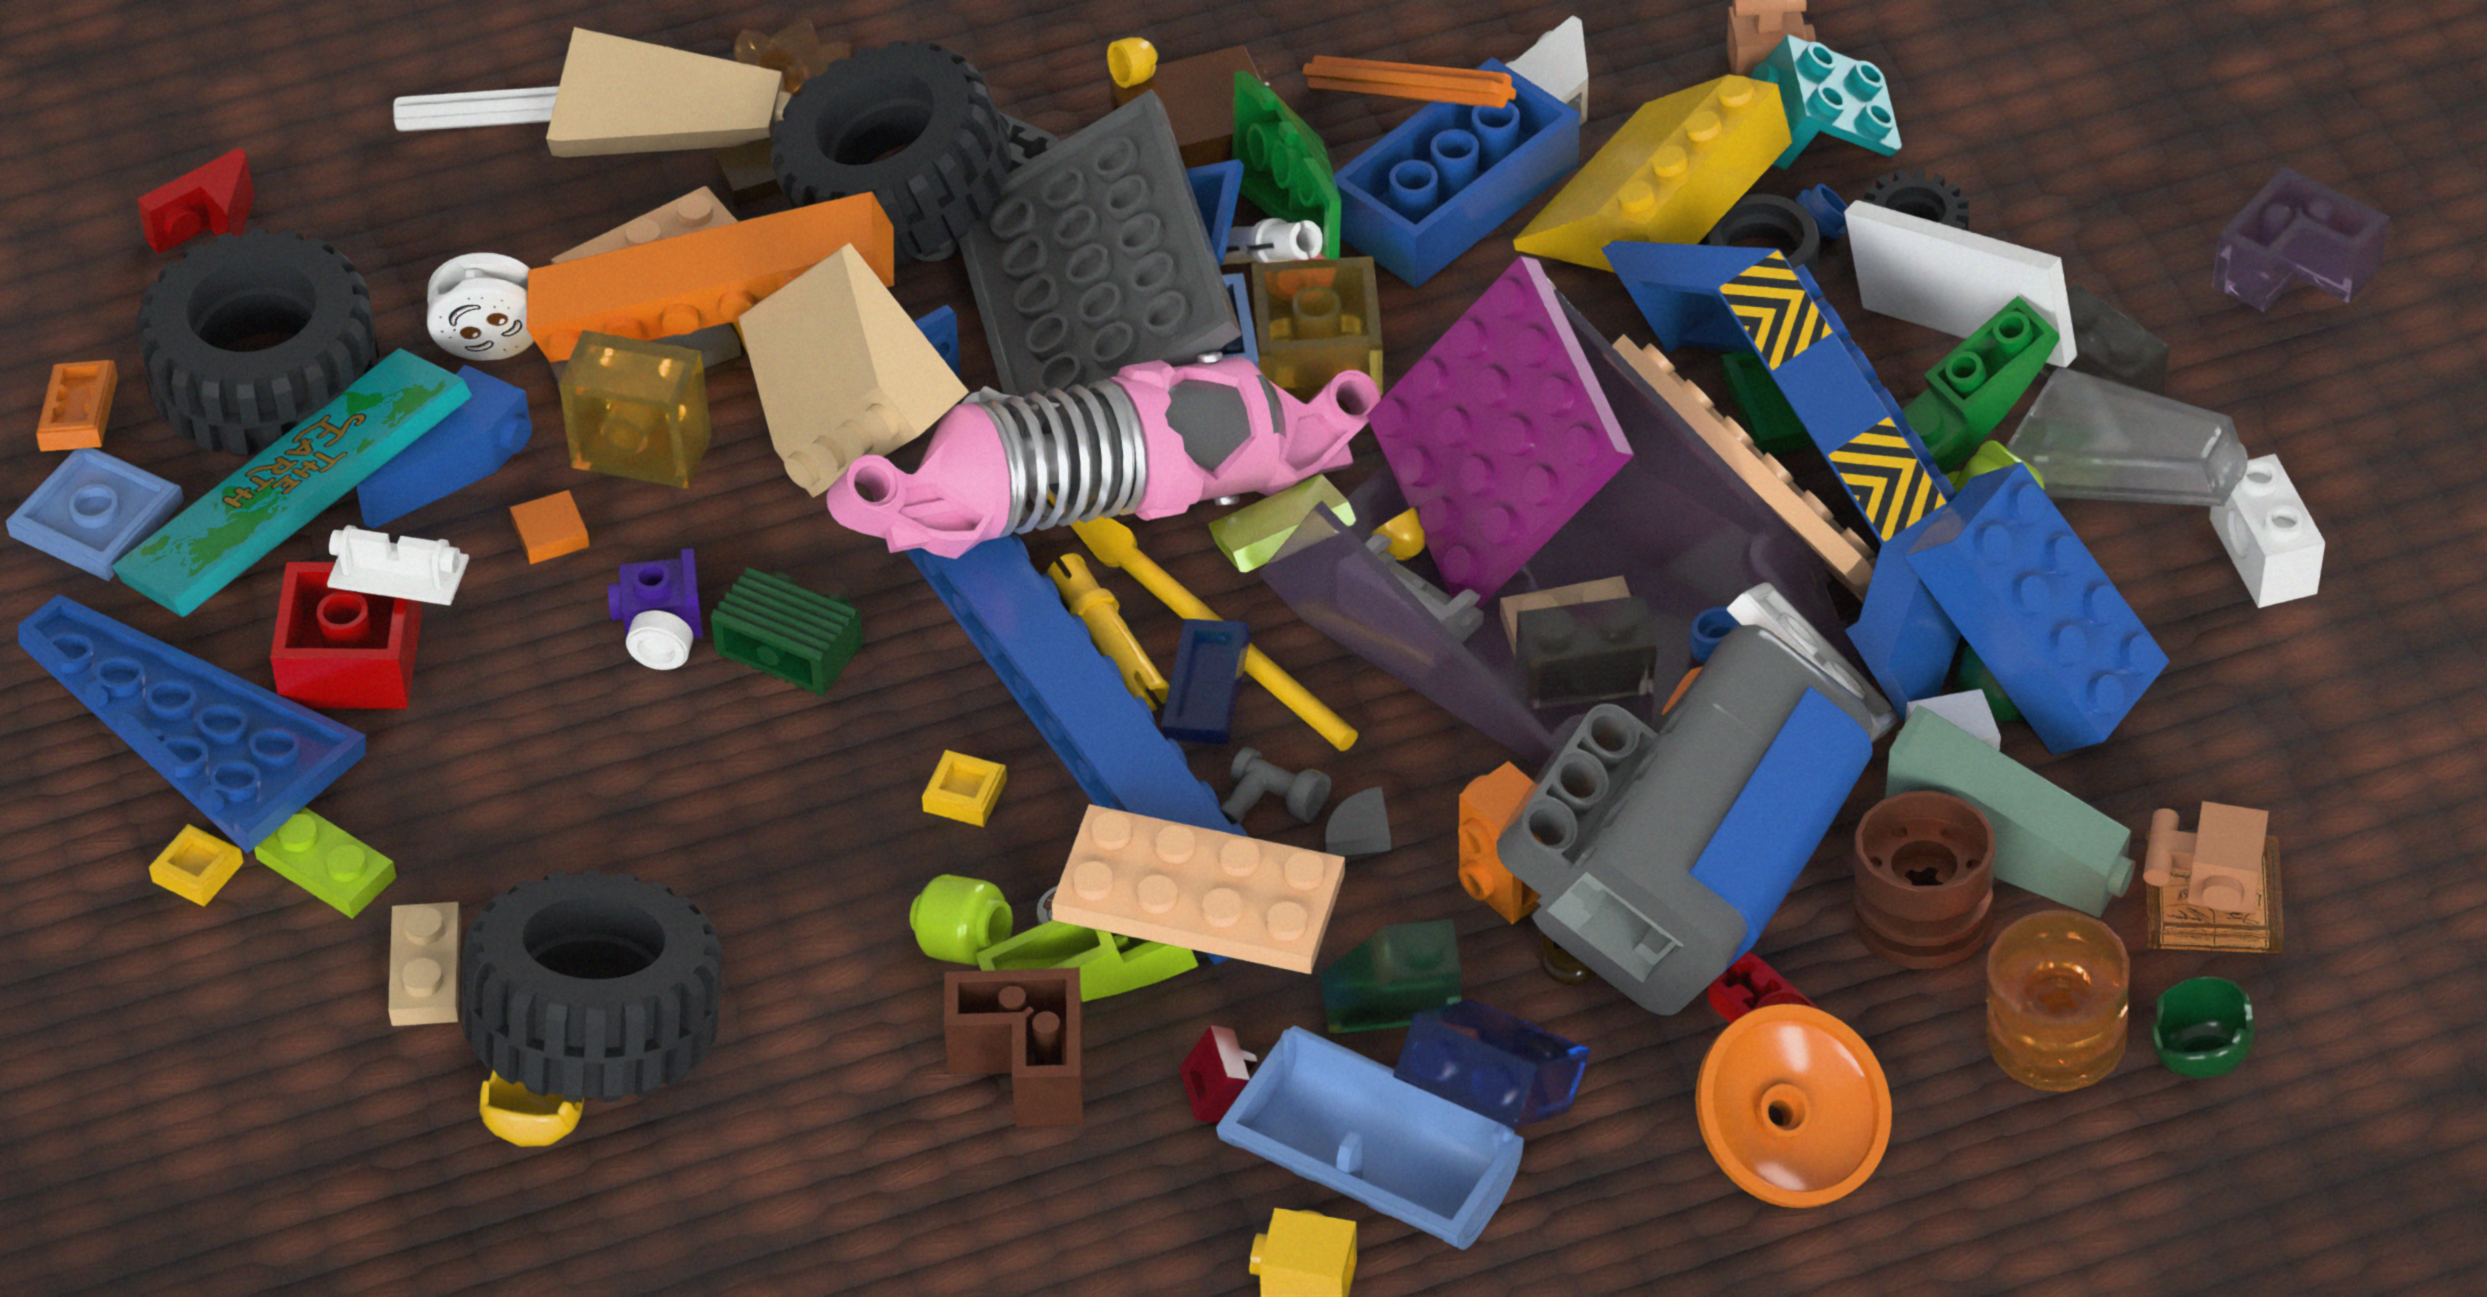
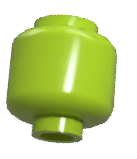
(960, 918)

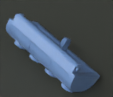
(1374, 1137)

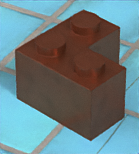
(1025, 1027)

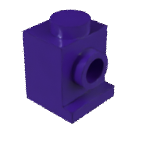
(660, 587)

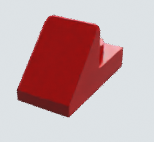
(205, 198)

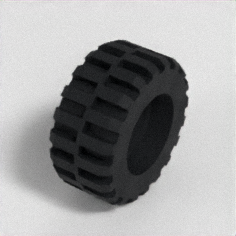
(883, 103)
(244, 290)
(591, 986)

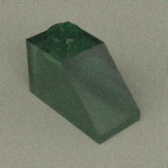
(1392, 977)

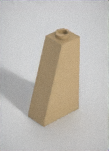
(657, 98)

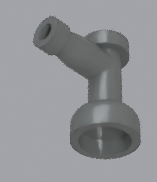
(1303, 792)

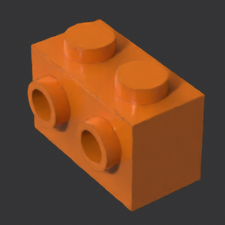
(1482, 815)

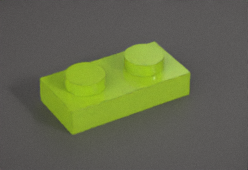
(327, 862)

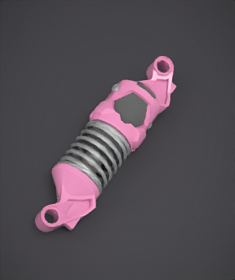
(1125, 447)

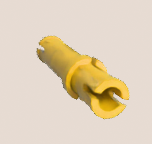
(1107, 629)

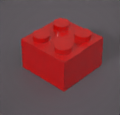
(342, 644)

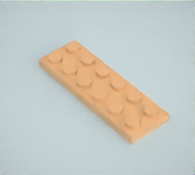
(1841, 550)

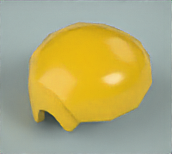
(525, 1116)

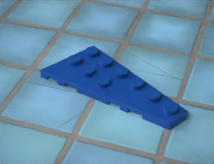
(211, 734)

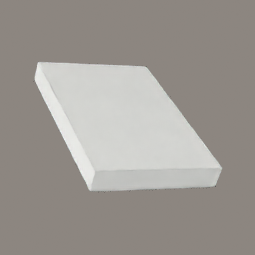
(1770, 610)

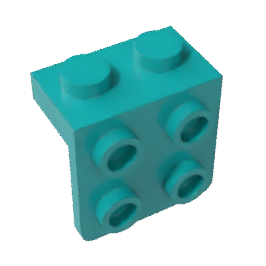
(1829, 96)

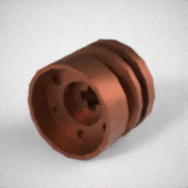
(1923, 879)

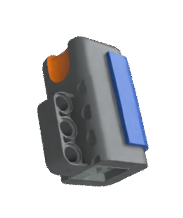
(1689, 825)

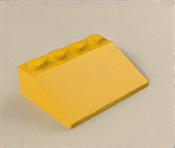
(1665, 172)

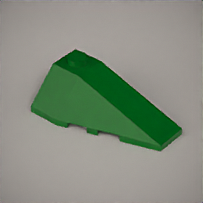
(1283, 162)

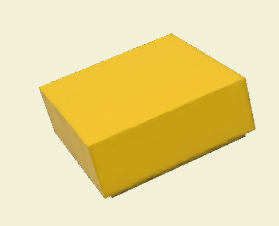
(964, 788)
(196, 865)

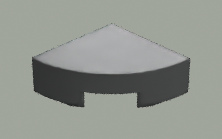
(1359, 825)

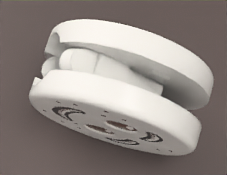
(479, 306)

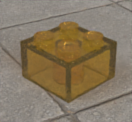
(1316, 322)
(635, 409)

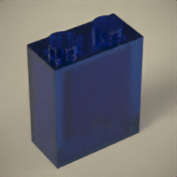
(1491, 1063)

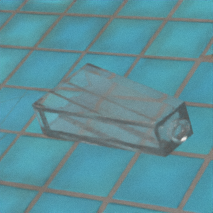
(2127, 444)

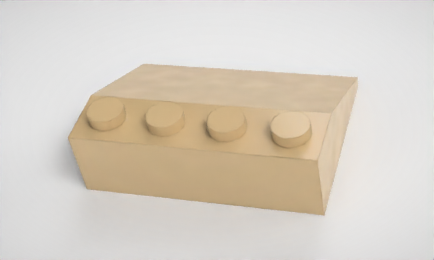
(842, 370)

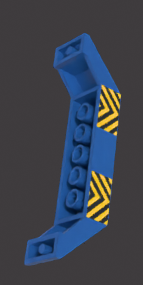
(1763, 307)

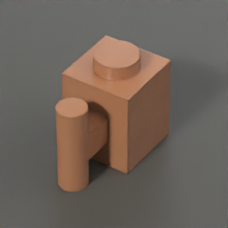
(1757, 29)
(2222, 855)

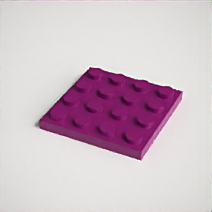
(1499, 433)

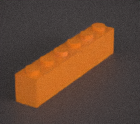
(699, 275)

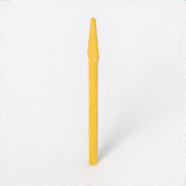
(1117, 547)

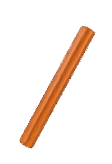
(1410, 81)

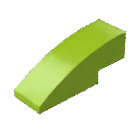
(1106, 960)

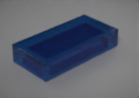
(1206, 681)

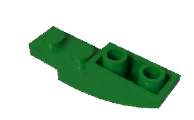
(1980, 383)

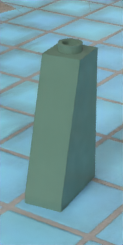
(2040, 831)

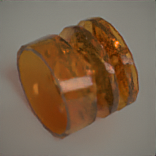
(2057, 1000)

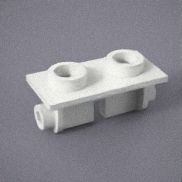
(404, 570)

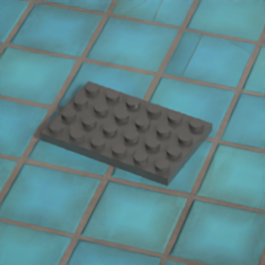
(1097, 259)

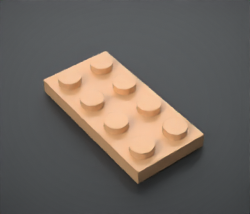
(1199, 889)

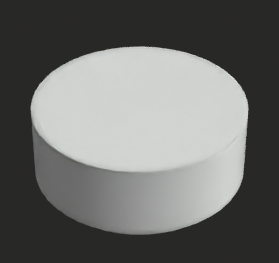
(659, 640)

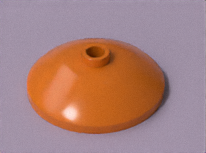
(1821, 1083)

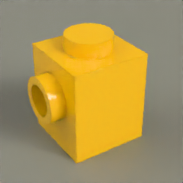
(1305, 1255)

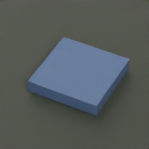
(94, 511)

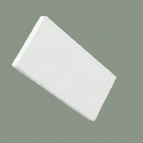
(1952, 275)

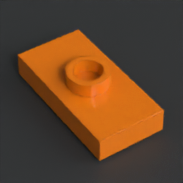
(77, 405)

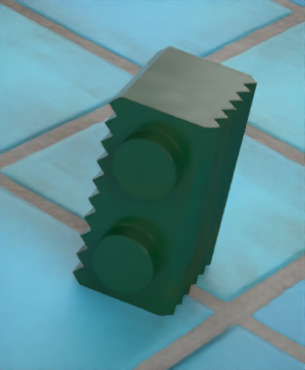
(787, 630)

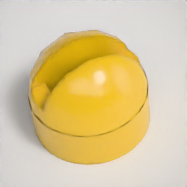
(1131, 61)
(1405, 533)

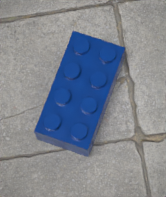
(1454, 177)
(2037, 608)

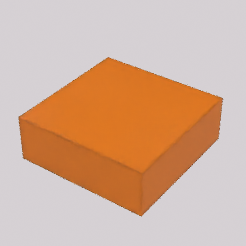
(549, 527)

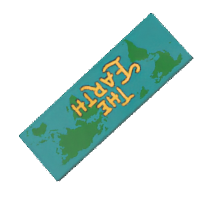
(291, 482)

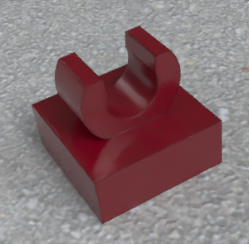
(1216, 1073)

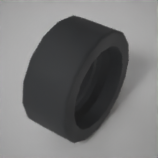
(1774, 219)

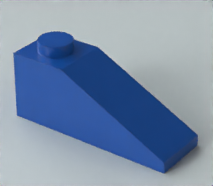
(451, 454)

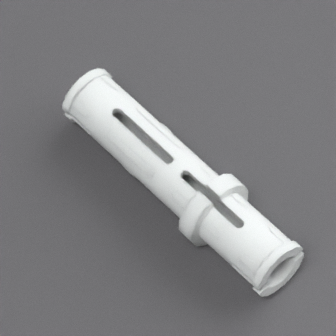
(1273, 242)

